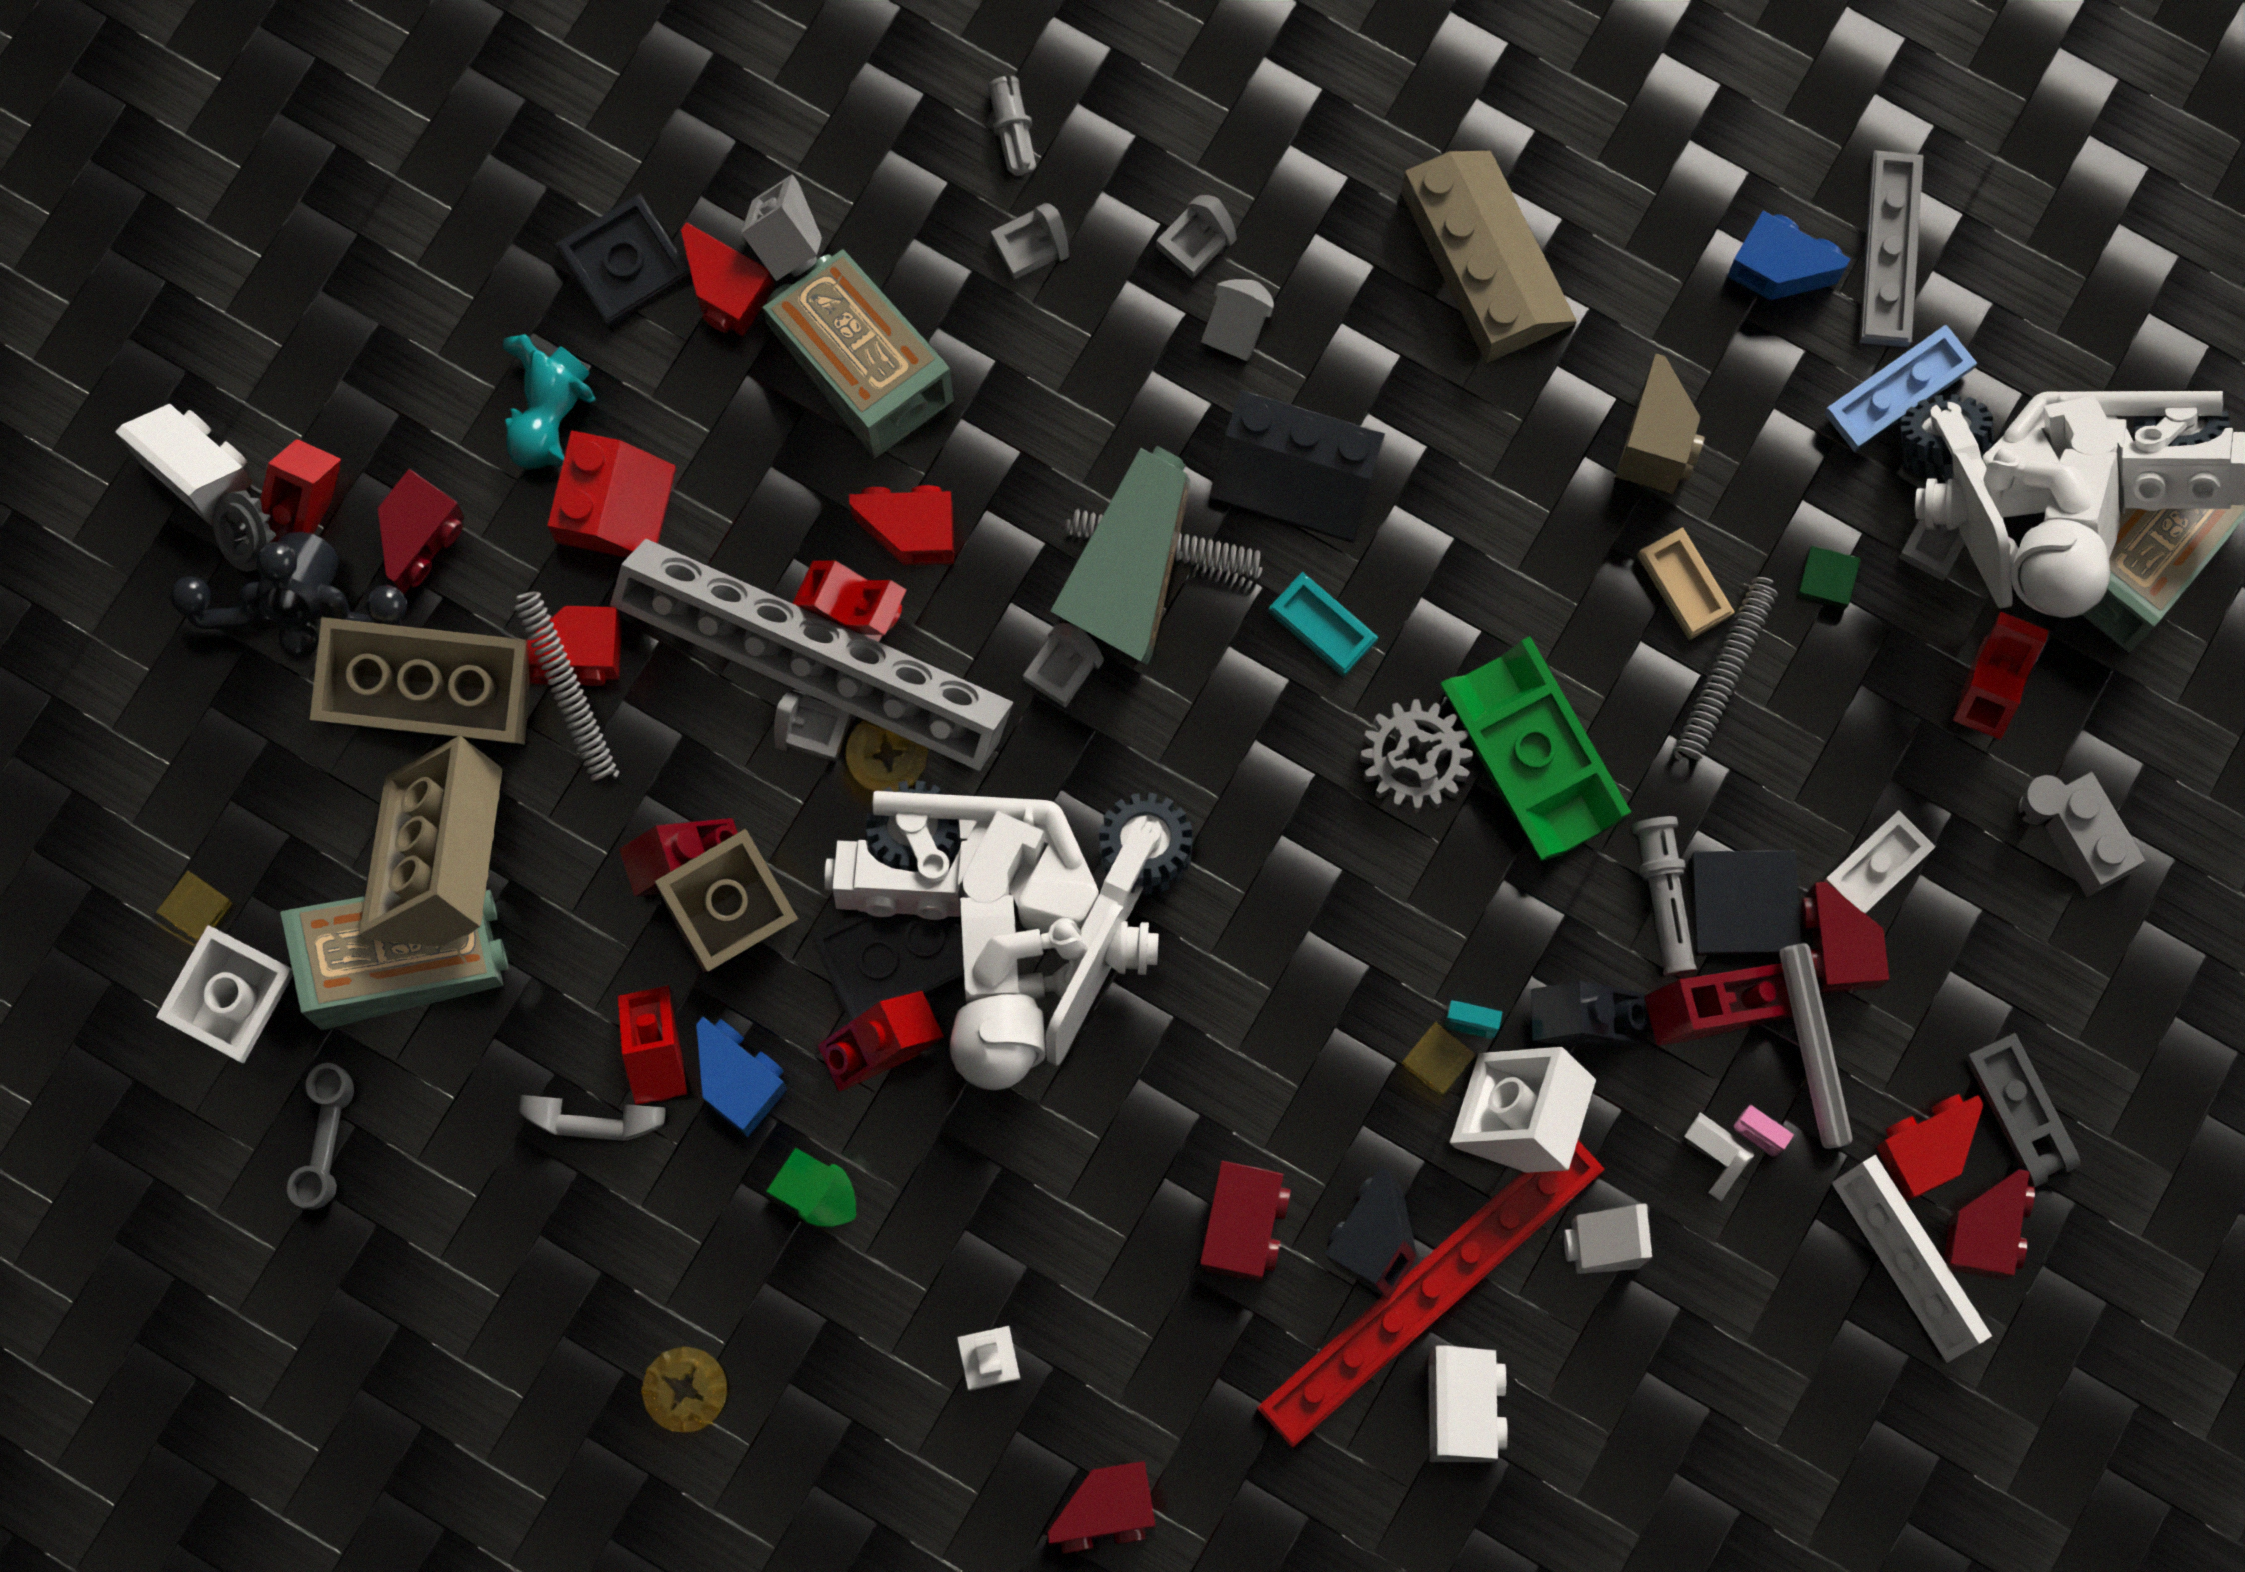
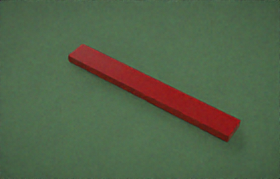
(1423, 1296)

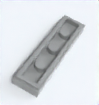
(1891, 249)

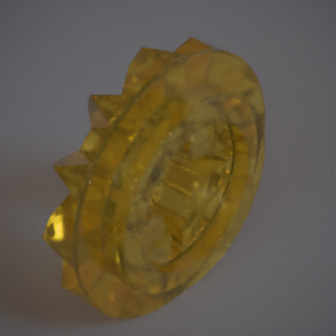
(871, 773)
(708, 1381)

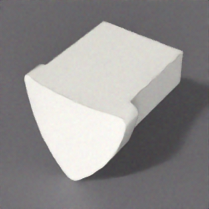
(1724, 1148)

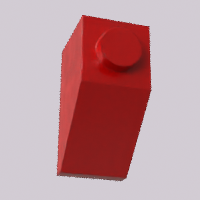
(725, 281)
(298, 488)
(651, 1045)

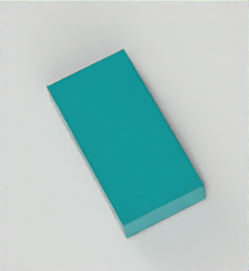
(1323, 624)

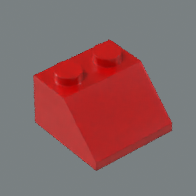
(609, 495)

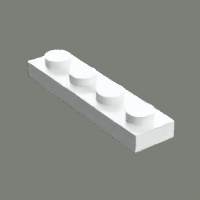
(1911, 1259)

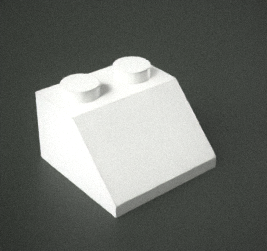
(184, 458)
(225, 994)
(1524, 1109)
(1464, 1405)

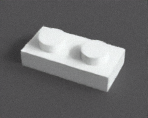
(1880, 862)

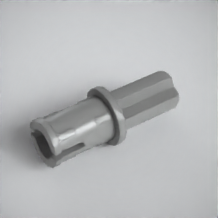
(1012, 125)

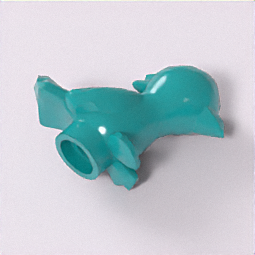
(550, 392)

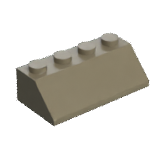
(1485, 251)
(421, 681)
(432, 847)

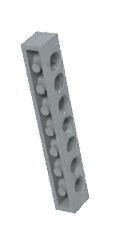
(811, 654)

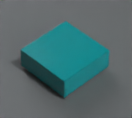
(1472, 1020)

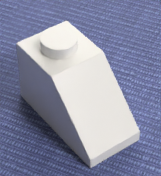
(1609, 1240)

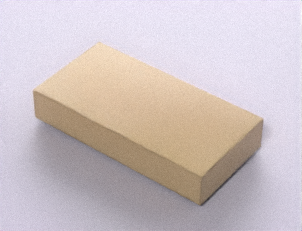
(1685, 583)

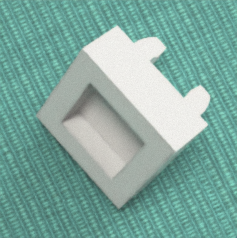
(988, 1358)

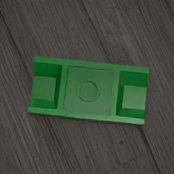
(1536, 751)

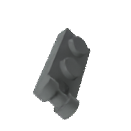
(2022, 1108)

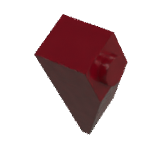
(1718, 1003)

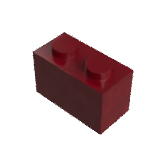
(1243, 1221)

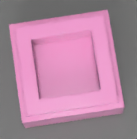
(1762, 1131)

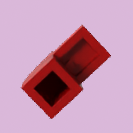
(849, 599)
(1999, 675)

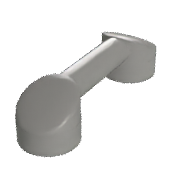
(547, 1115)

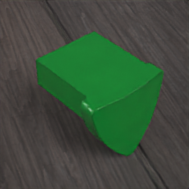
(815, 1191)

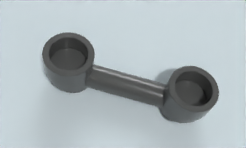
(313, 1184)

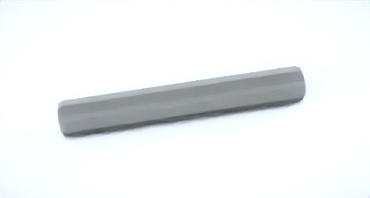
(1816, 1046)

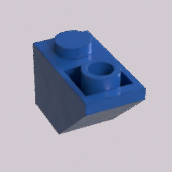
(1785, 261)
(733, 1080)

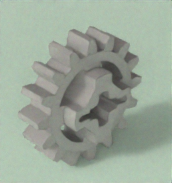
(1408, 736)

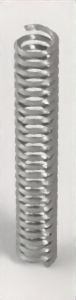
(1226, 560)
(1732, 667)
(571, 682)

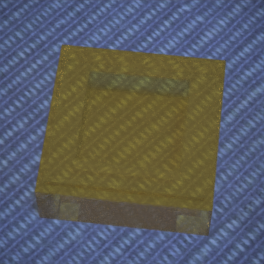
(194, 906)
(1438, 1059)

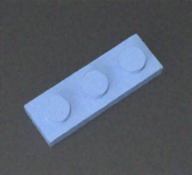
(1900, 385)

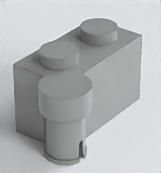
(2083, 829)

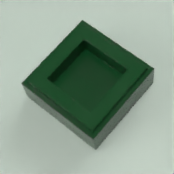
(1828, 577)

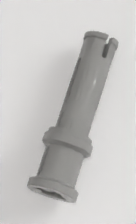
(1662, 870)

